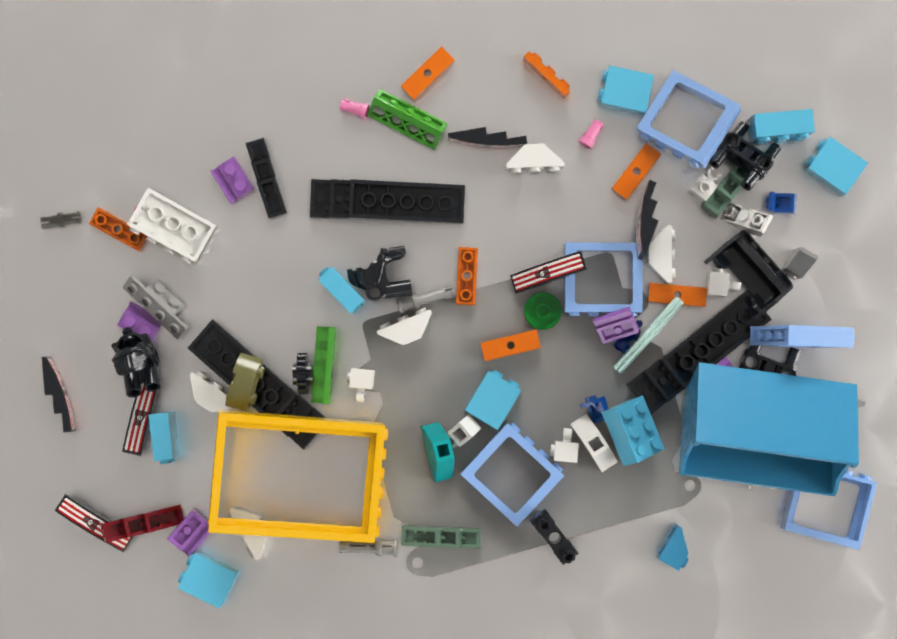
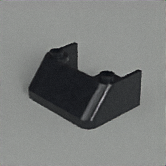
(754, 270)

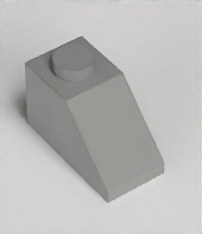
(799, 263)

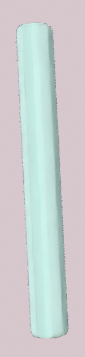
(649, 334)

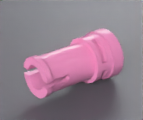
(356, 108)
(588, 138)

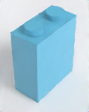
(625, 90)
(835, 166)
(341, 290)
(493, 399)
(164, 437)
(207, 579)

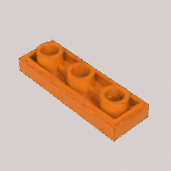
(436, 65)
(547, 74)
(643, 163)
(108, 223)
(466, 287)
(665, 294)
(522, 343)

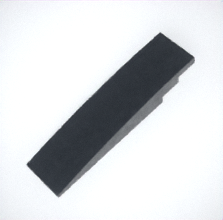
(387, 201)
(706, 344)
(274, 396)

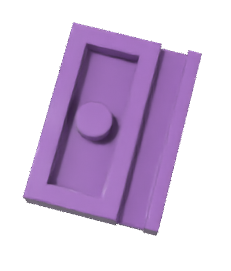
(232, 180)
(139, 321)
(616, 325)
(189, 532)

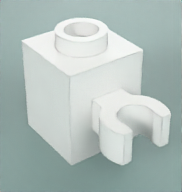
(704, 186)
(719, 284)
(362, 380)
(463, 430)
(565, 450)

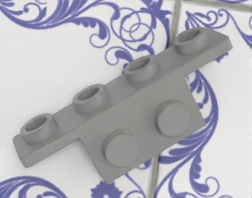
(159, 303)

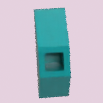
(438, 451)

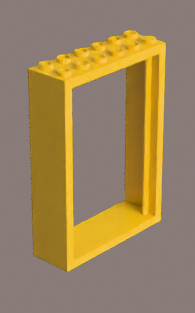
(374, 473)

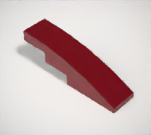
(142, 523)

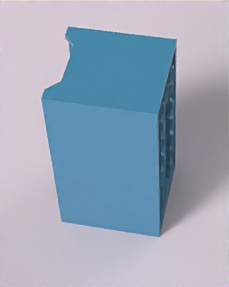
(768, 429)

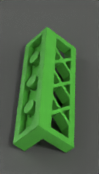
(408, 115)
(323, 365)

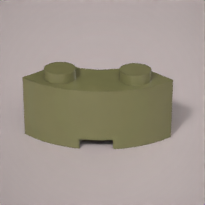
(245, 379)

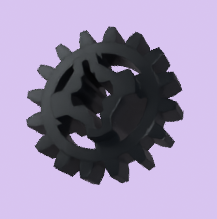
(302, 373)

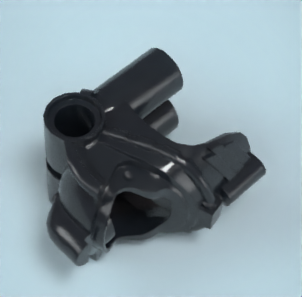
(376, 276)
(137, 362)

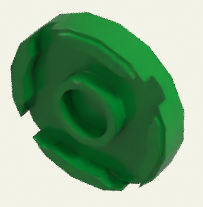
(542, 311)

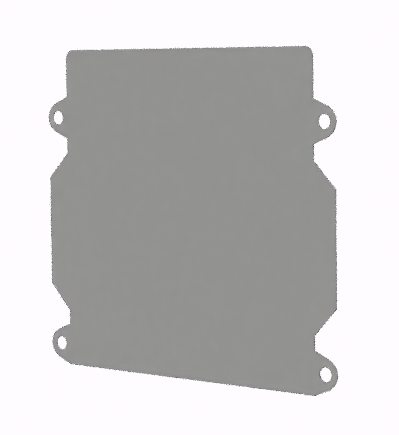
(439, 376)

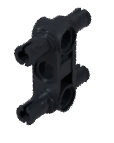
(745, 155)
(768, 365)
(562, 547)

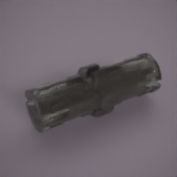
(60, 220)

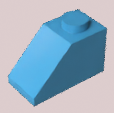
(674, 549)

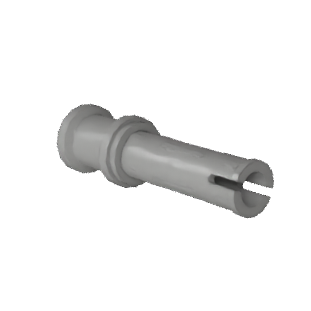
(416, 302)
(379, 547)

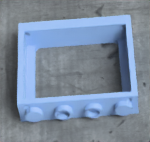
(705, 153)
(575, 309)
(802, 336)
(513, 432)
(858, 520)

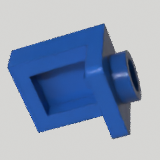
(781, 202)
(595, 407)

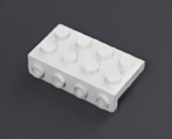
(171, 226)

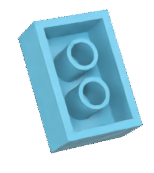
(780, 126)
(633, 430)

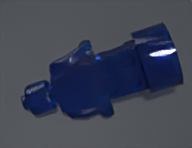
(623, 344)

